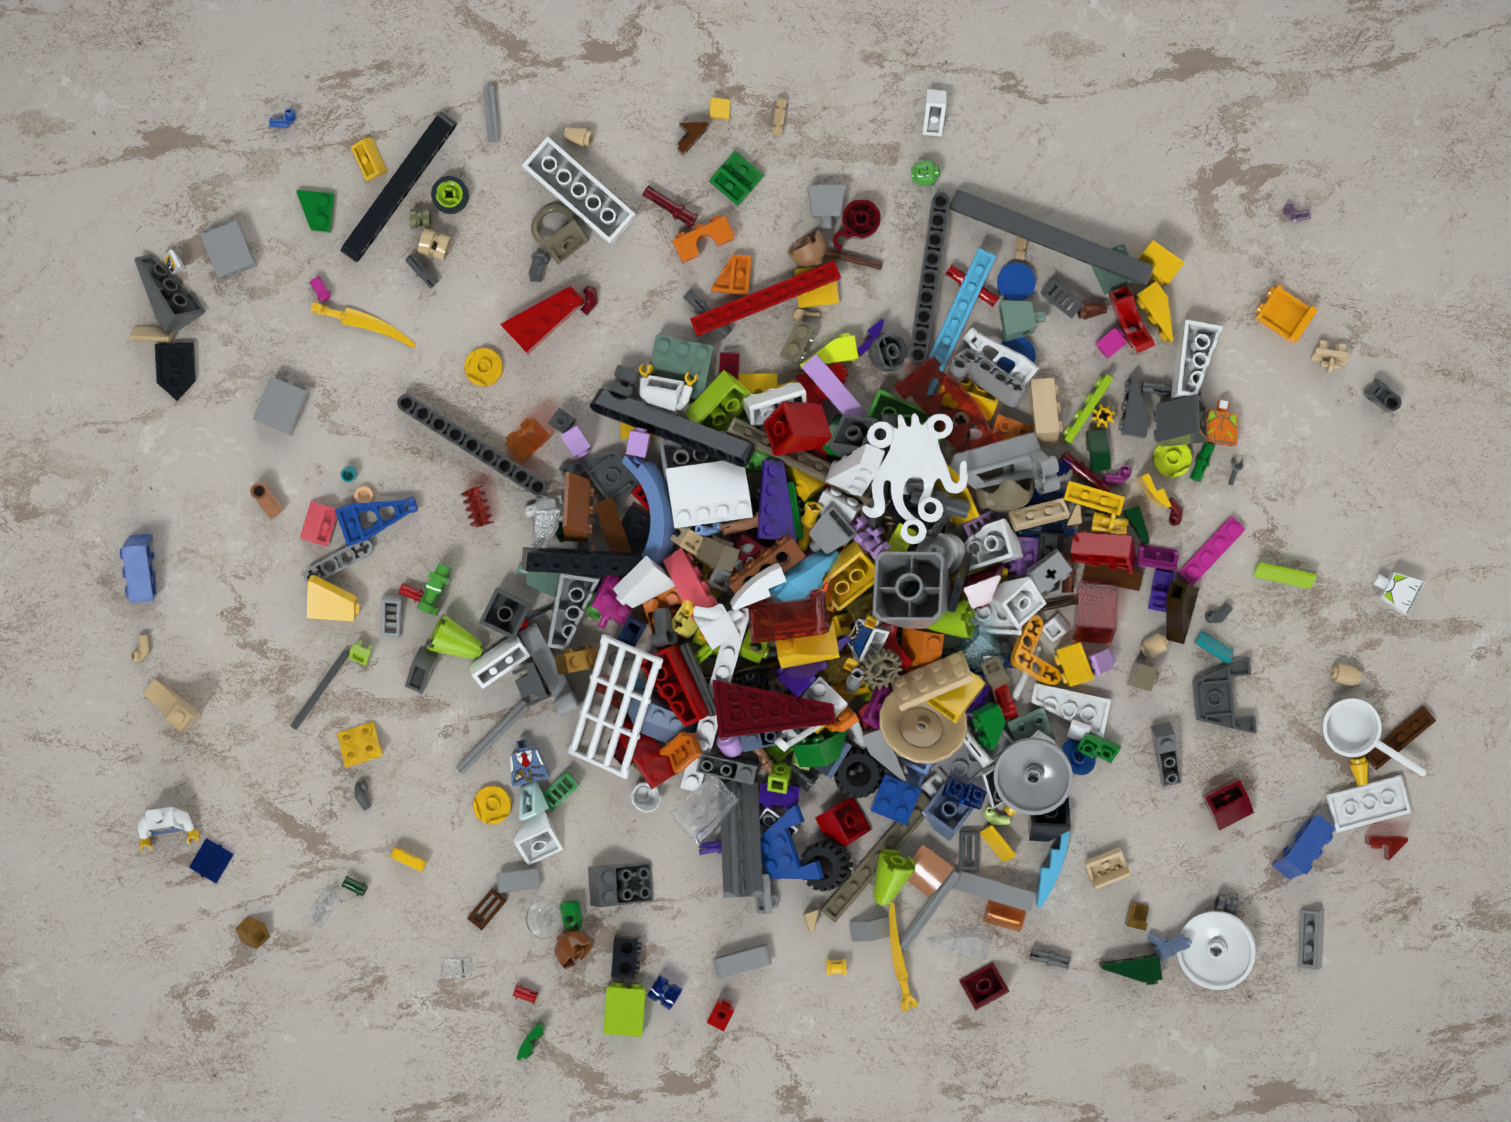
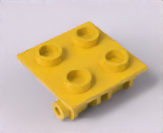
(359, 744)

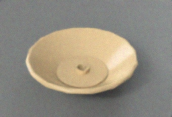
(927, 745)

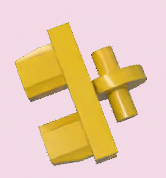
(1109, 524)

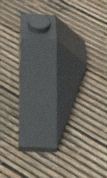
(169, 300)

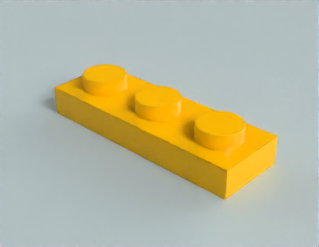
(1093, 498)

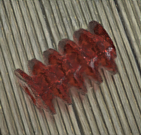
(477, 507)

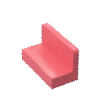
(319, 524)

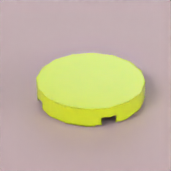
(1172, 460)

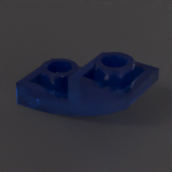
(965, 794)

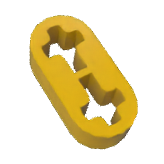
(408, 859)

